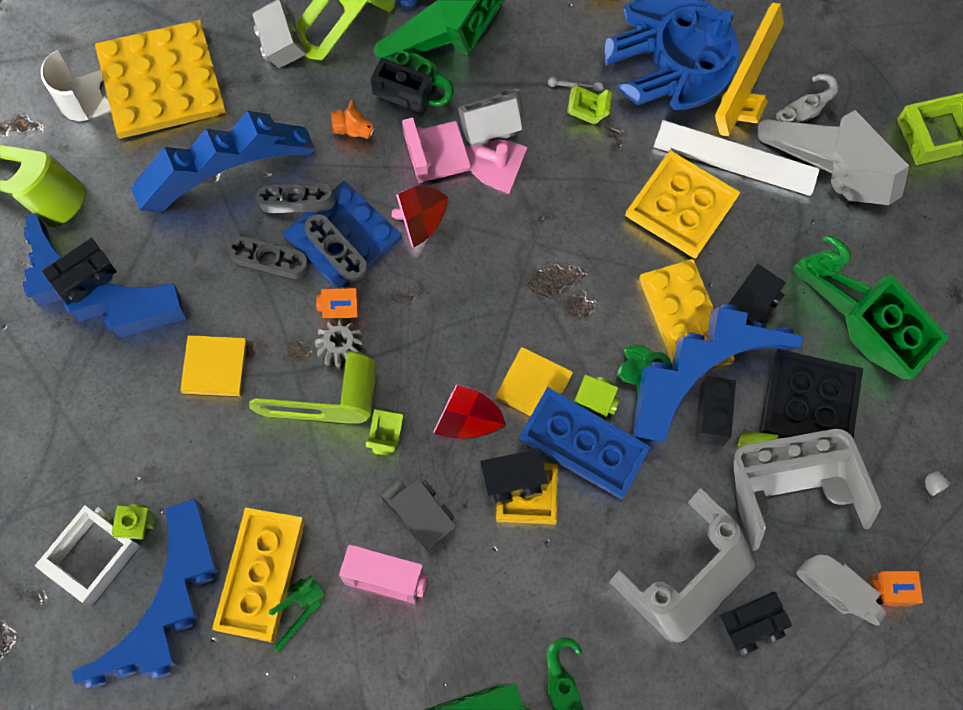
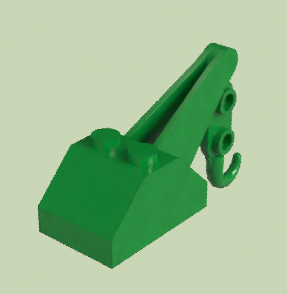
(438, 25)
(880, 318)
(505, 696)

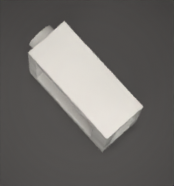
(64, 544)

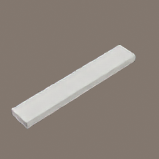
(737, 158)

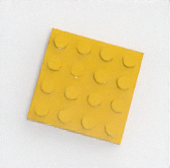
(159, 79)

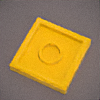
(213, 366)
(529, 379)
(533, 510)

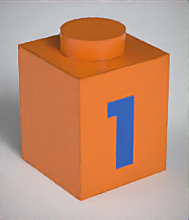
(338, 302)
(897, 588)

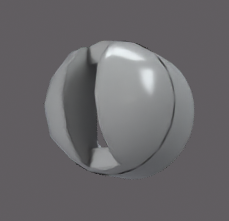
(937, 482)

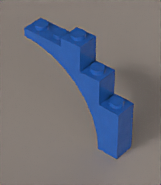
(213, 152)
(123, 308)
(727, 335)
(173, 607)

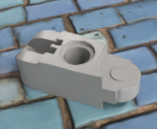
(841, 587)

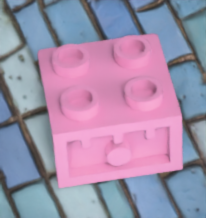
(435, 150)

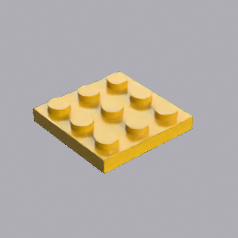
(682, 204)

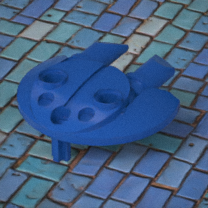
(683, 41)

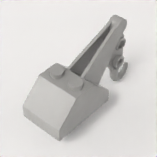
(855, 154)

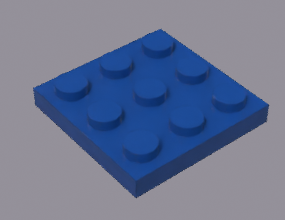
(356, 222)

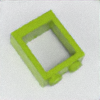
(916, 133)

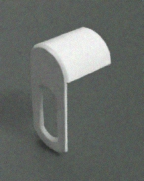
(77, 97)

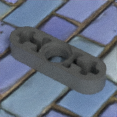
(276, 197)
(334, 236)
(261, 247)

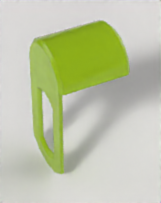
(351, 9)
(43, 185)
(355, 396)

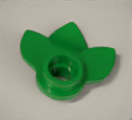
(638, 358)

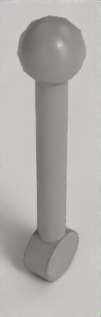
(596, 87)

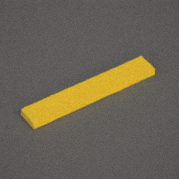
(749, 70)

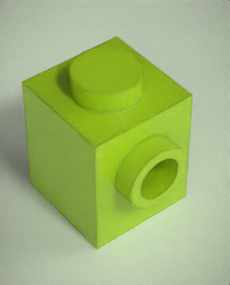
(597, 396)

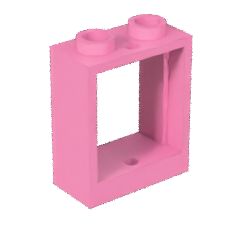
(383, 574)

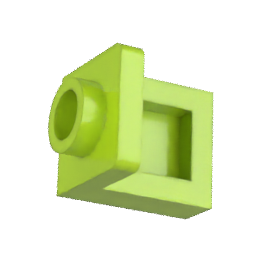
(589, 105)
(385, 431)
(132, 521)

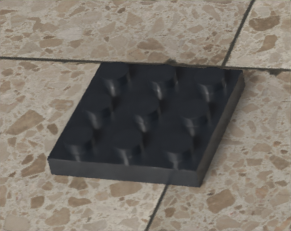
(810, 395)

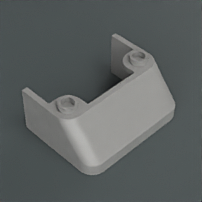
(801, 463)
(681, 614)

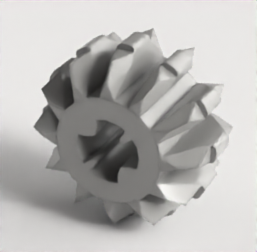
(330, 338)

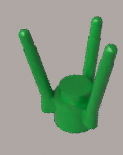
(305, 593)

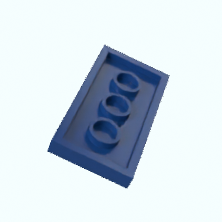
(584, 443)

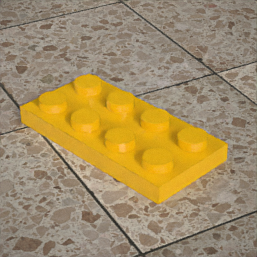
(679, 304)
(259, 574)

